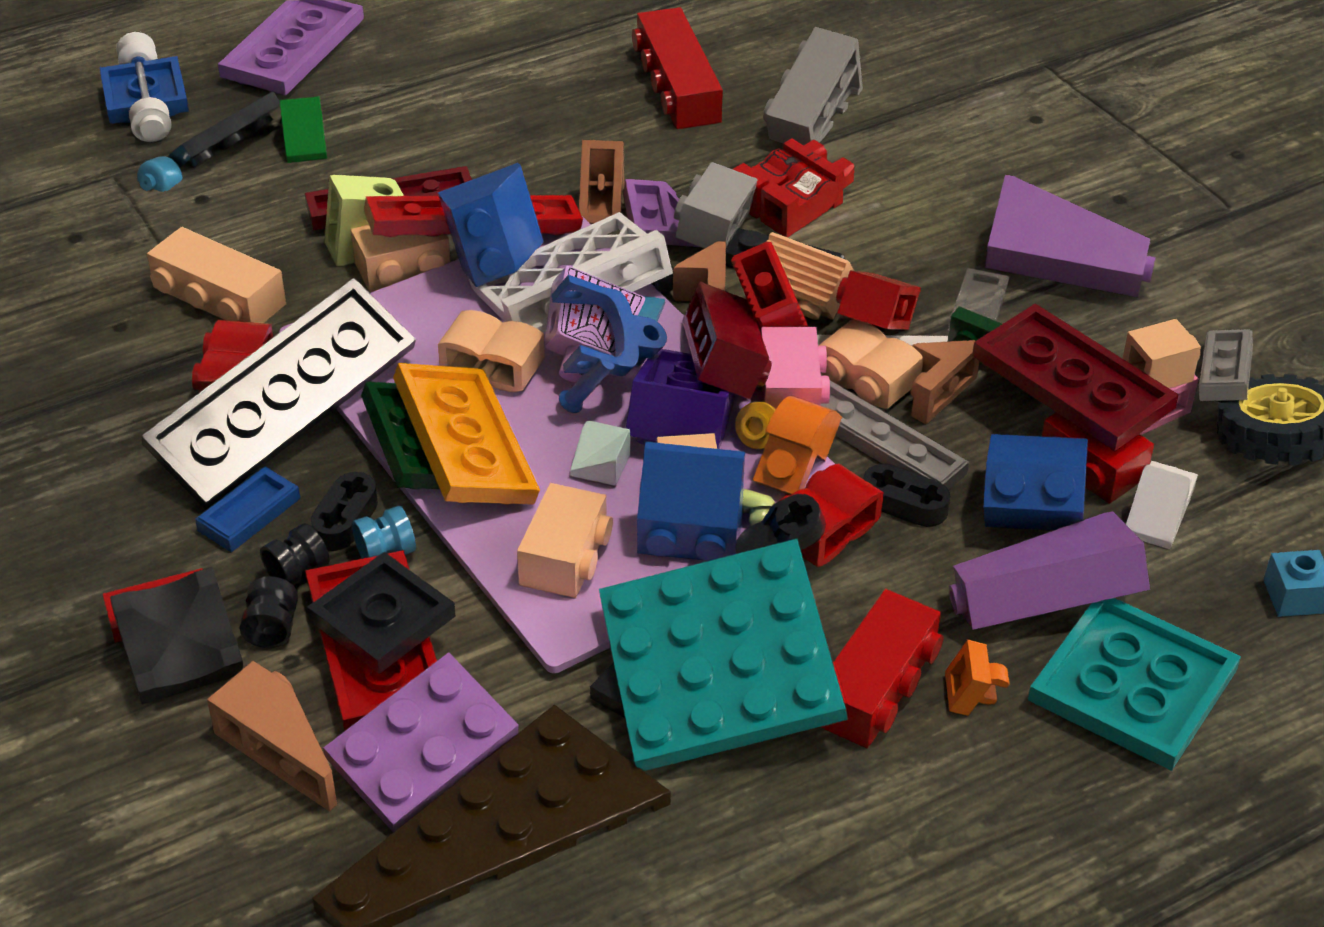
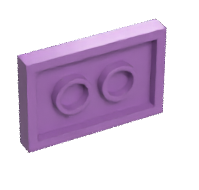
(420, 741)

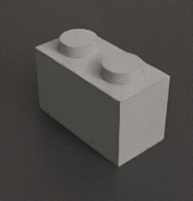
(714, 206)

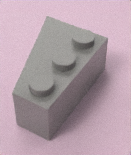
(815, 88)

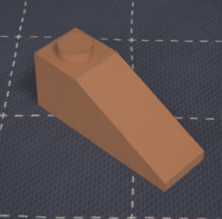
(266, 722)

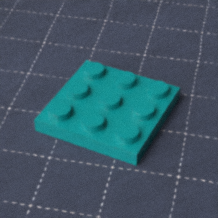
(1135, 680)

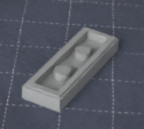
(1226, 365)

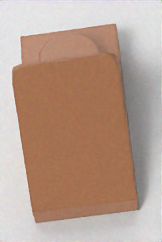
(705, 266)
(944, 375)

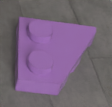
(652, 208)

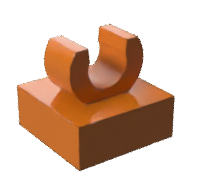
(973, 678)

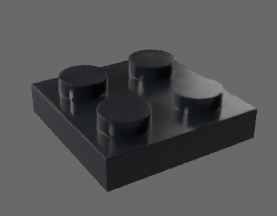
(381, 612)

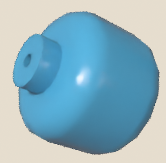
(159, 174)

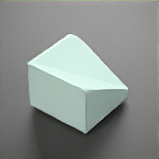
(601, 453)

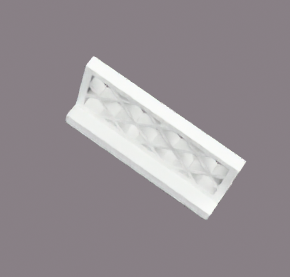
(631, 263)

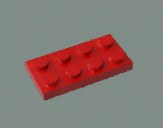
(355, 683)

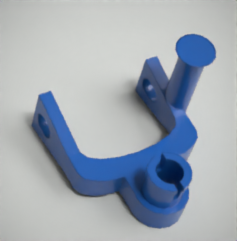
(634, 339)

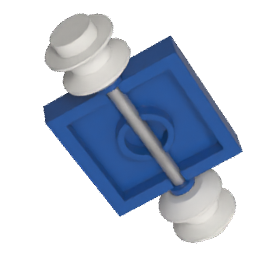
(143, 88)

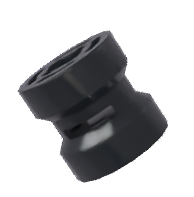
(297, 553)
(268, 612)

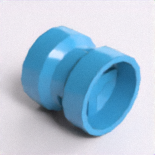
(385, 534)

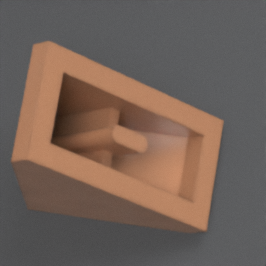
(601, 179)

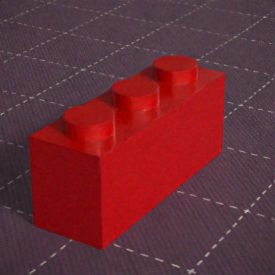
(884, 664)

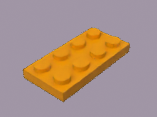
(465, 435)

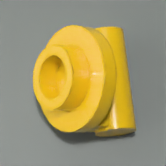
(752, 423)

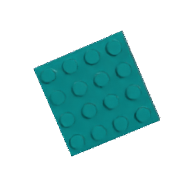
(720, 655)

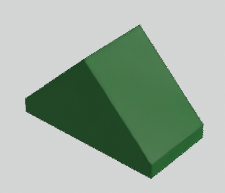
(303, 129)

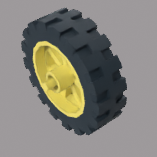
(1276, 422)

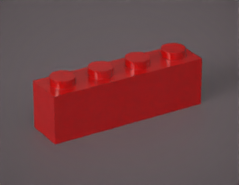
(678, 68)

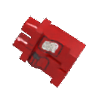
(797, 185)

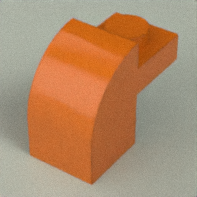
(797, 436)

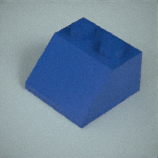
(492, 224)
(1035, 482)
(690, 501)

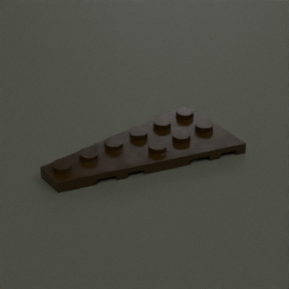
(498, 819)

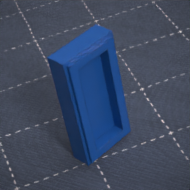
(247, 509)

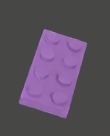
(290, 43)

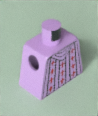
(582, 324)

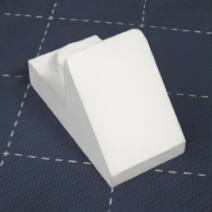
(1160, 503)

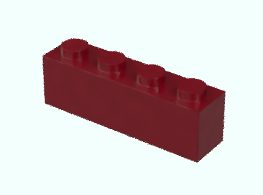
(725, 341)

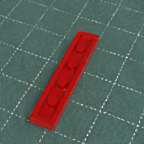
(424, 215)

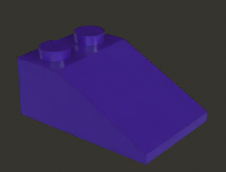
(673, 402)

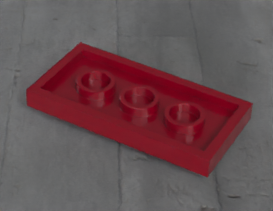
(1075, 376)

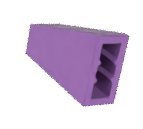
(1064, 243)
(1051, 572)

